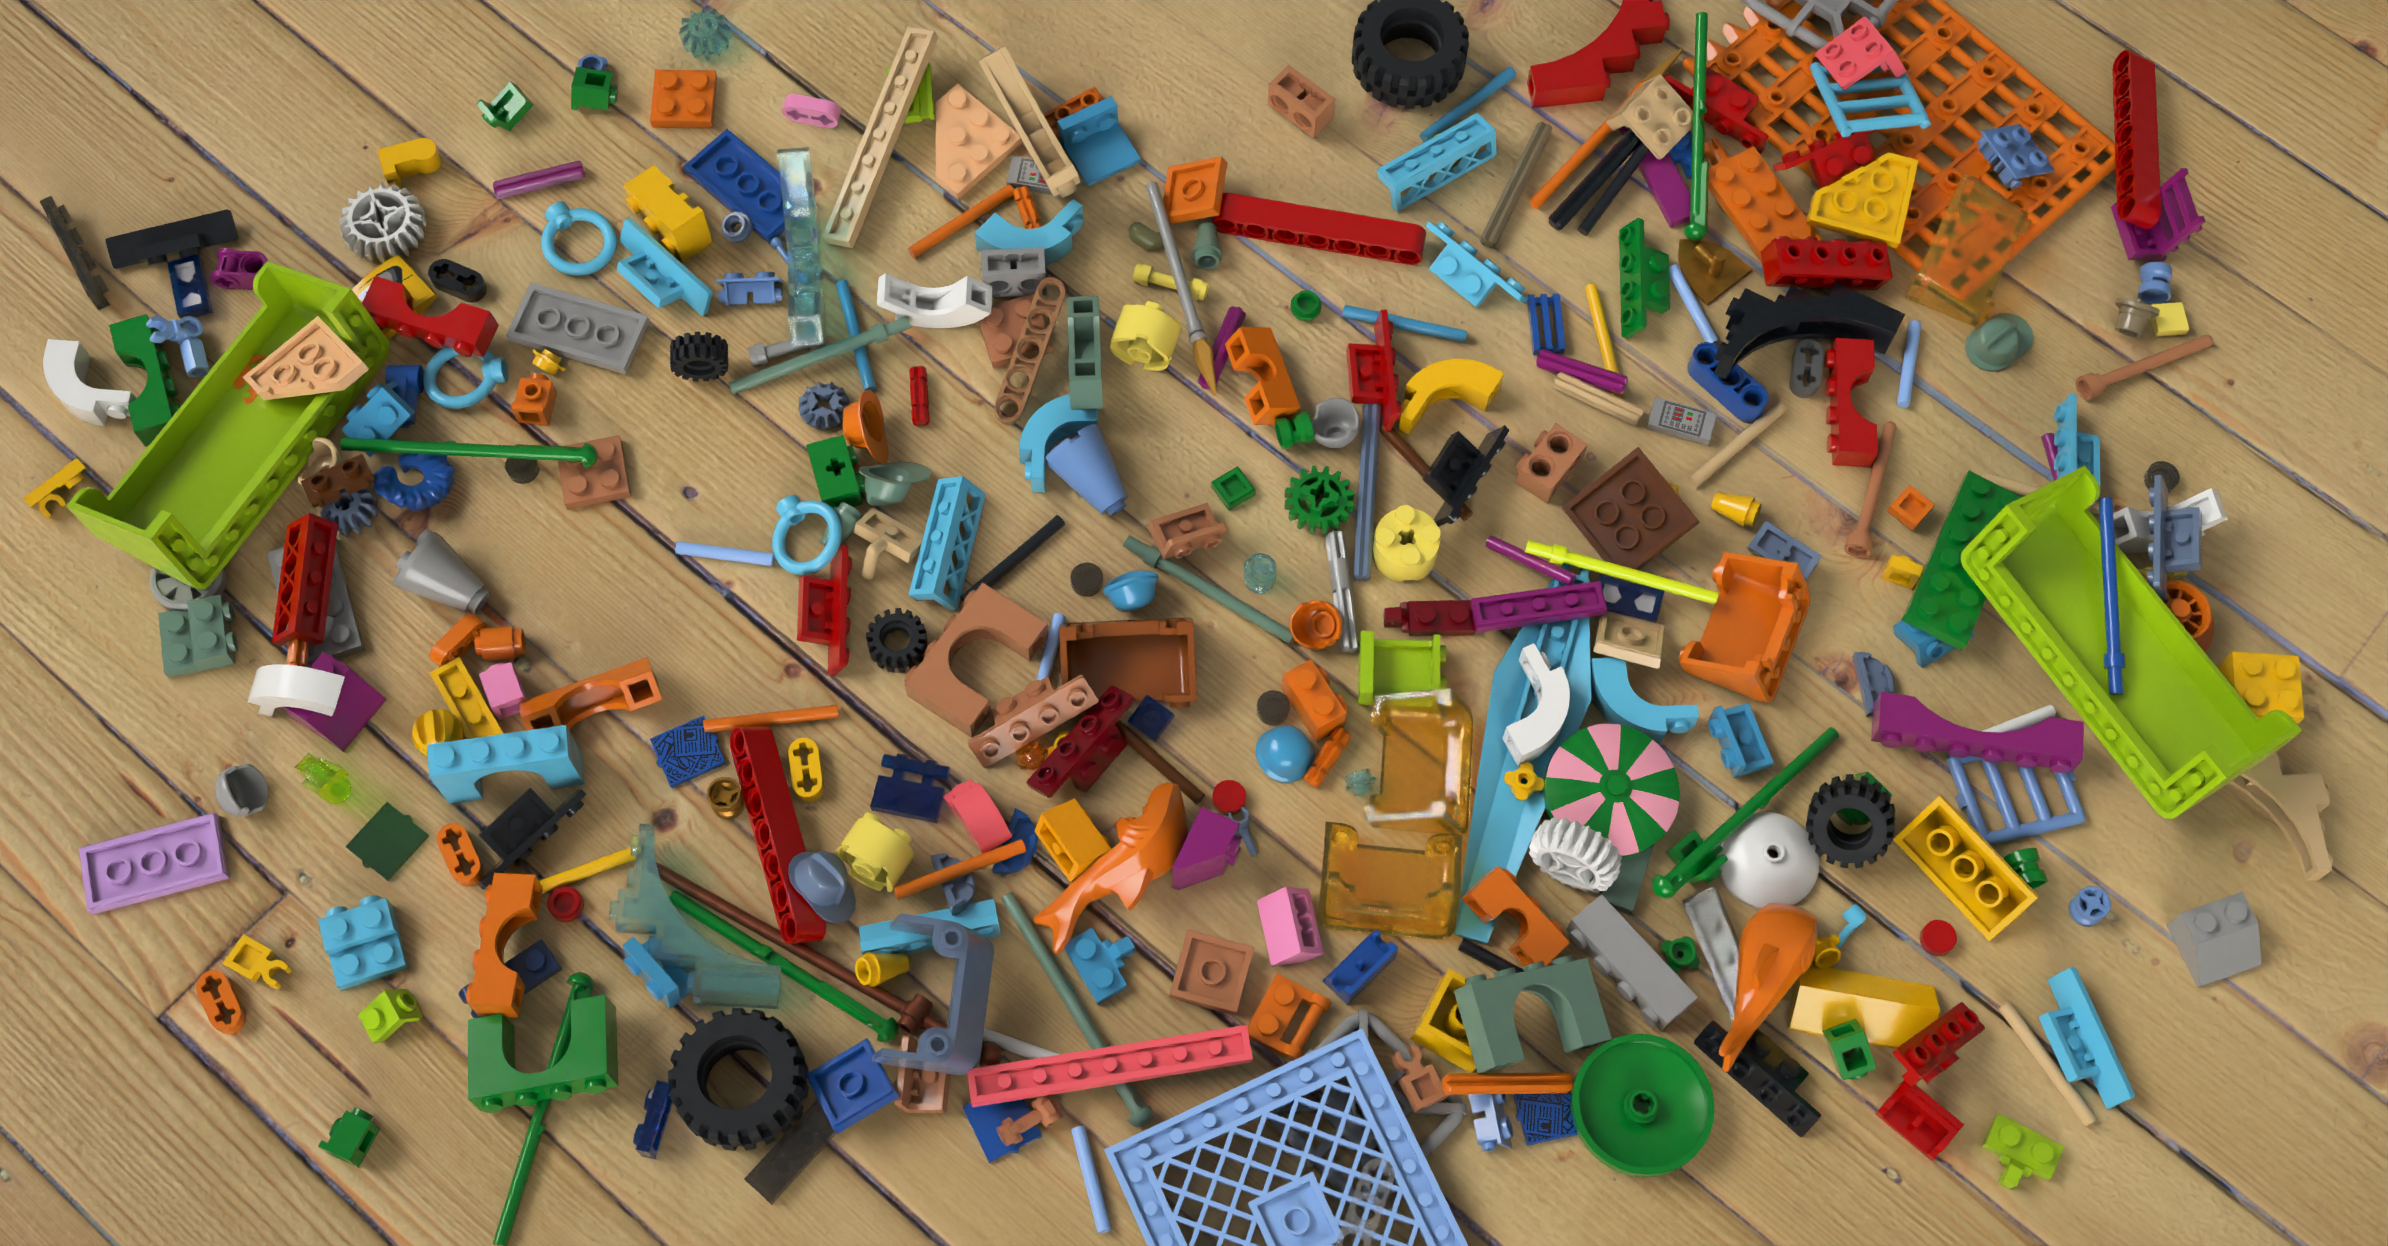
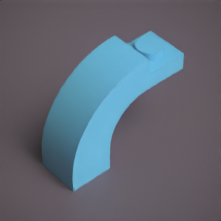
(1054, 236)
(1046, 428)
(1624, 707)

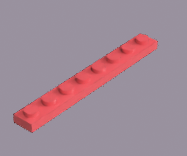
(1109, 1066)

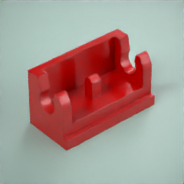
(1919, 1119)

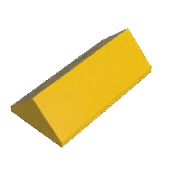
(1966, 868)
(1883, 1006)

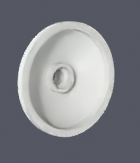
(1756, 876)

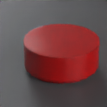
(1229, 797)
(565, 904)
(1938, 937)

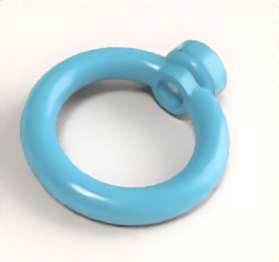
(562, 217)
(494, 371)
(793, 512)

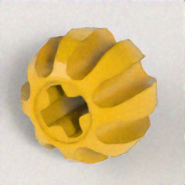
(436, 727)

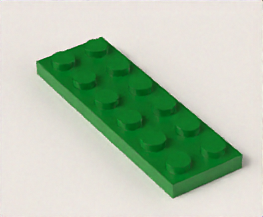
(1946, 597)

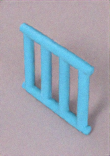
(1839, 109)

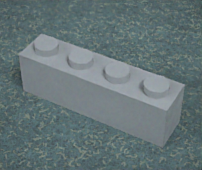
(1631, 963)

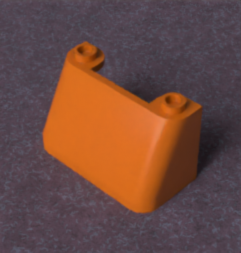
(1750, 626)

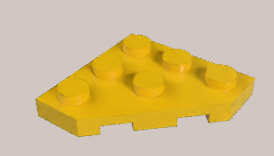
(1868, 201)

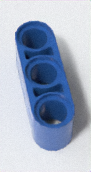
(1730, 396)

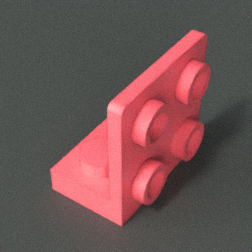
(1858, 53)

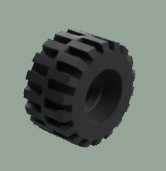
(1851, 847)

